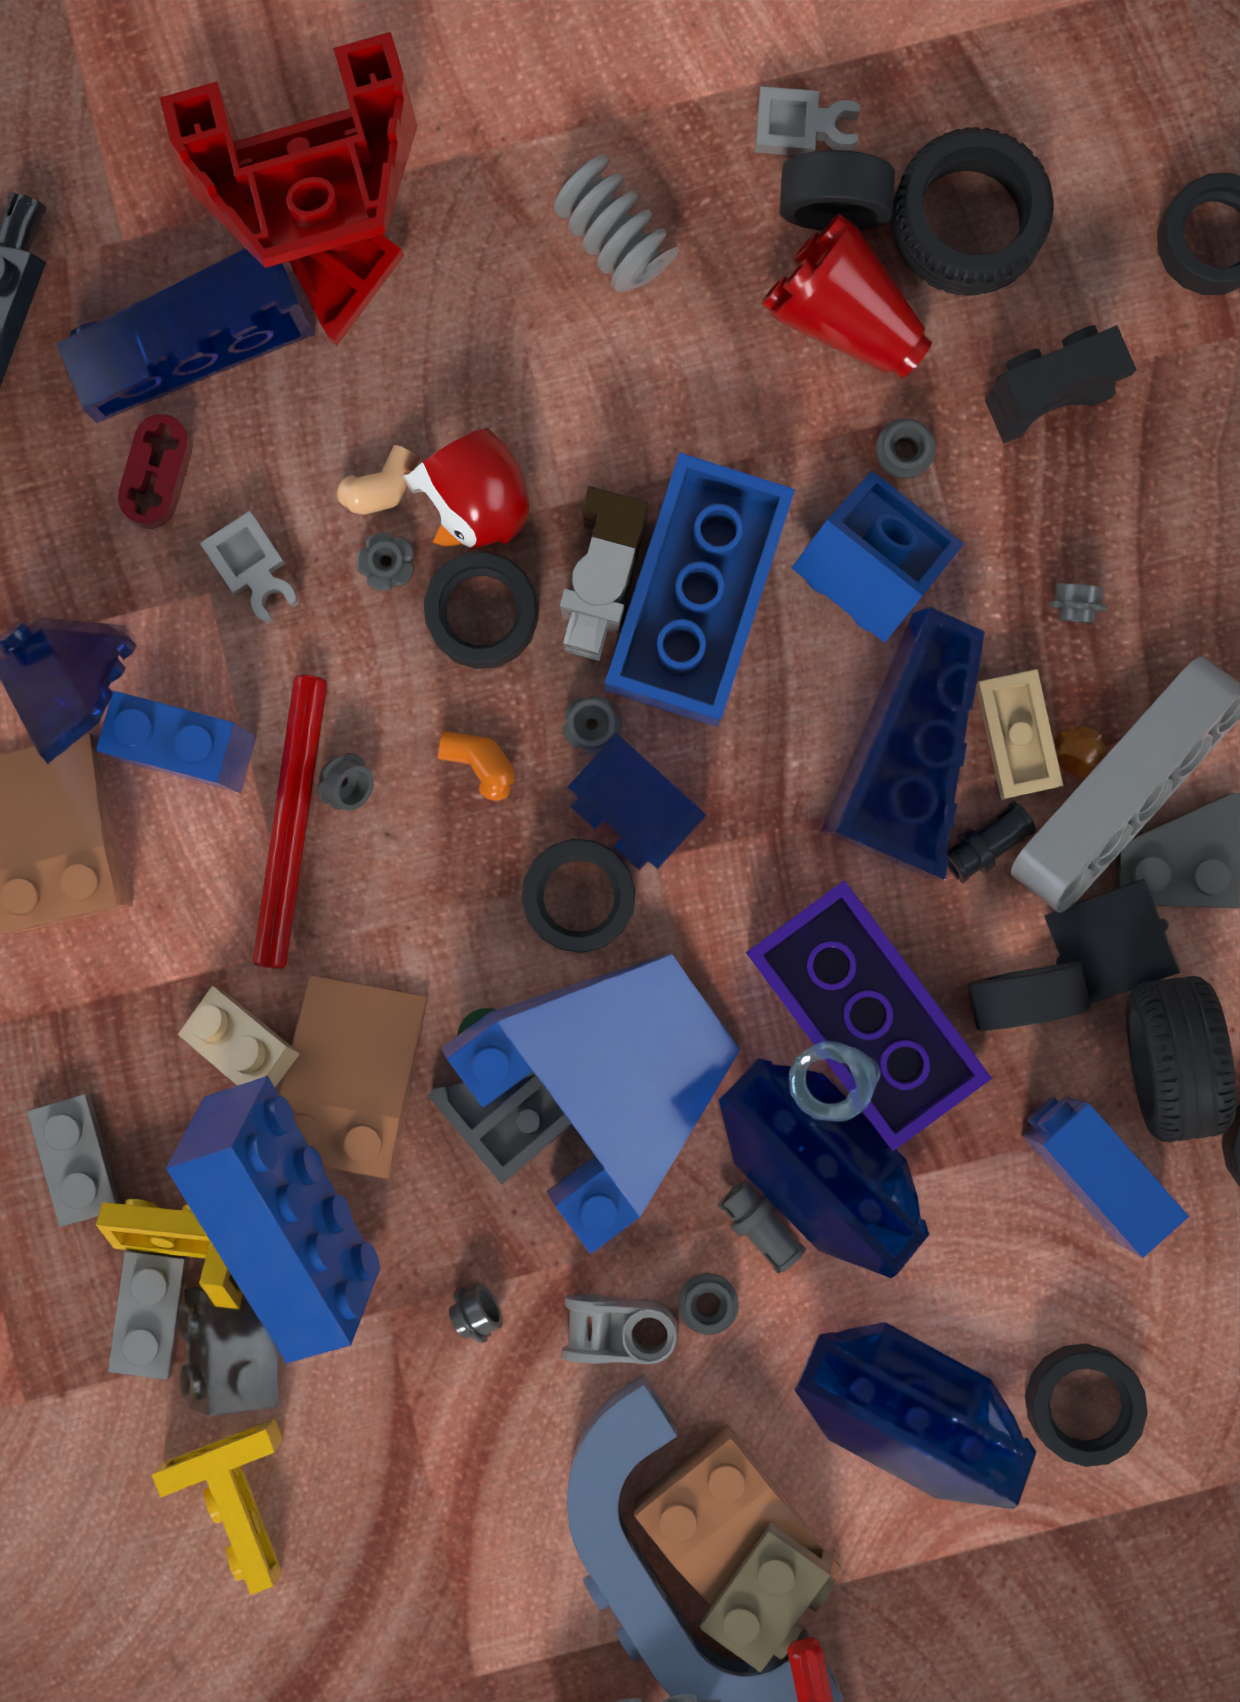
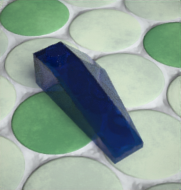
(61, 676)

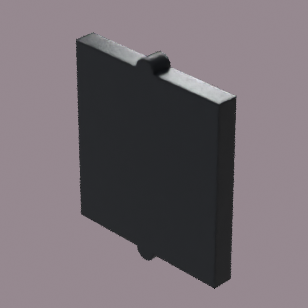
(1115, 940)

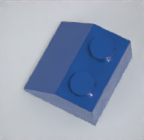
(877, 556)

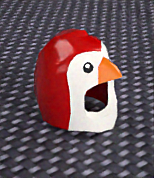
(474, 489)

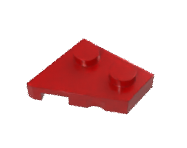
(345, 280)

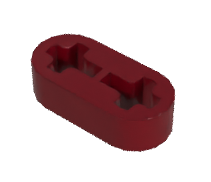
(142, 467)

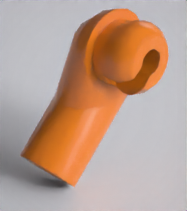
(484, 757)

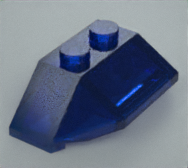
(824, 1175)
(916, 1415)

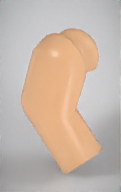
(378, 490)

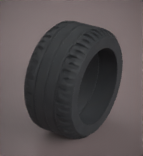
(985, 153)
(1181, 1058)

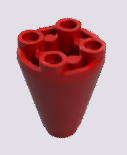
(849, 301)

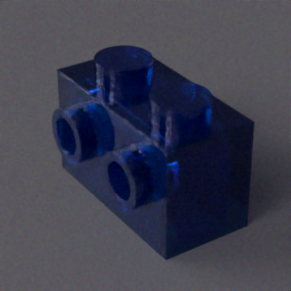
(635, 804)

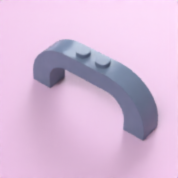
(621, 1577)

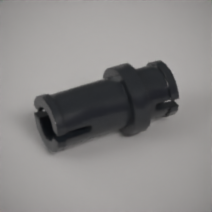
(980, 847)

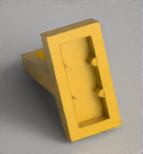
(151, 1229)
(231, 1498)

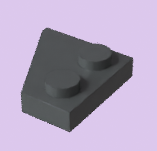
(1189, 858)
(507, 1129)

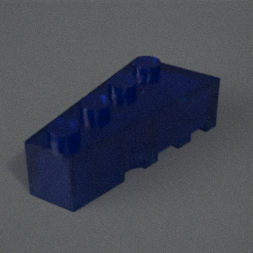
(184, 335)
(910, 753)

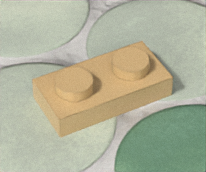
(1019, 734)
(236, 1040)

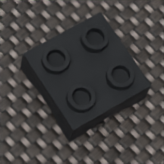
(1074, 375)

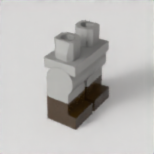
(605, 572)

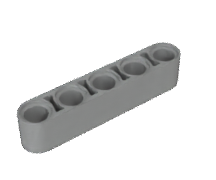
(1129, 785)

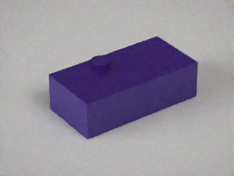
(857, 990)

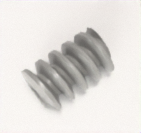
(610, 228)

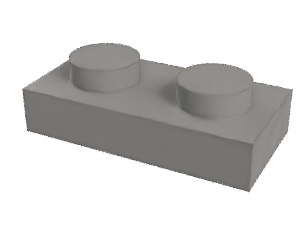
(73, 1158)
(148, 1314)

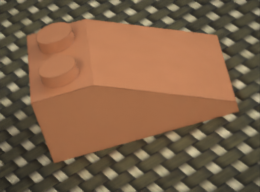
(56, 840)
(354, 1072)
(715, 1511)

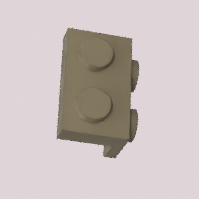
(767, 1598)

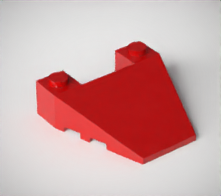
(307, 181)

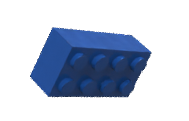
(698, 589)
(275, 1219)

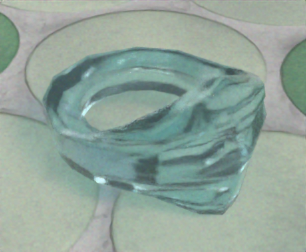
(864, 1071)

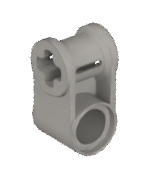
(613, 1330)

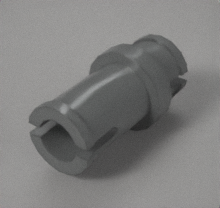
(755, 1219)

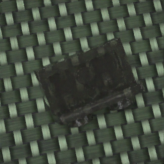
(227, 1357)

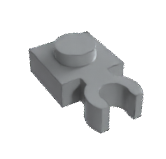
(793, 122)
(247, 561)

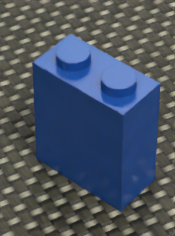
(176, 741)
(1103, 1174)

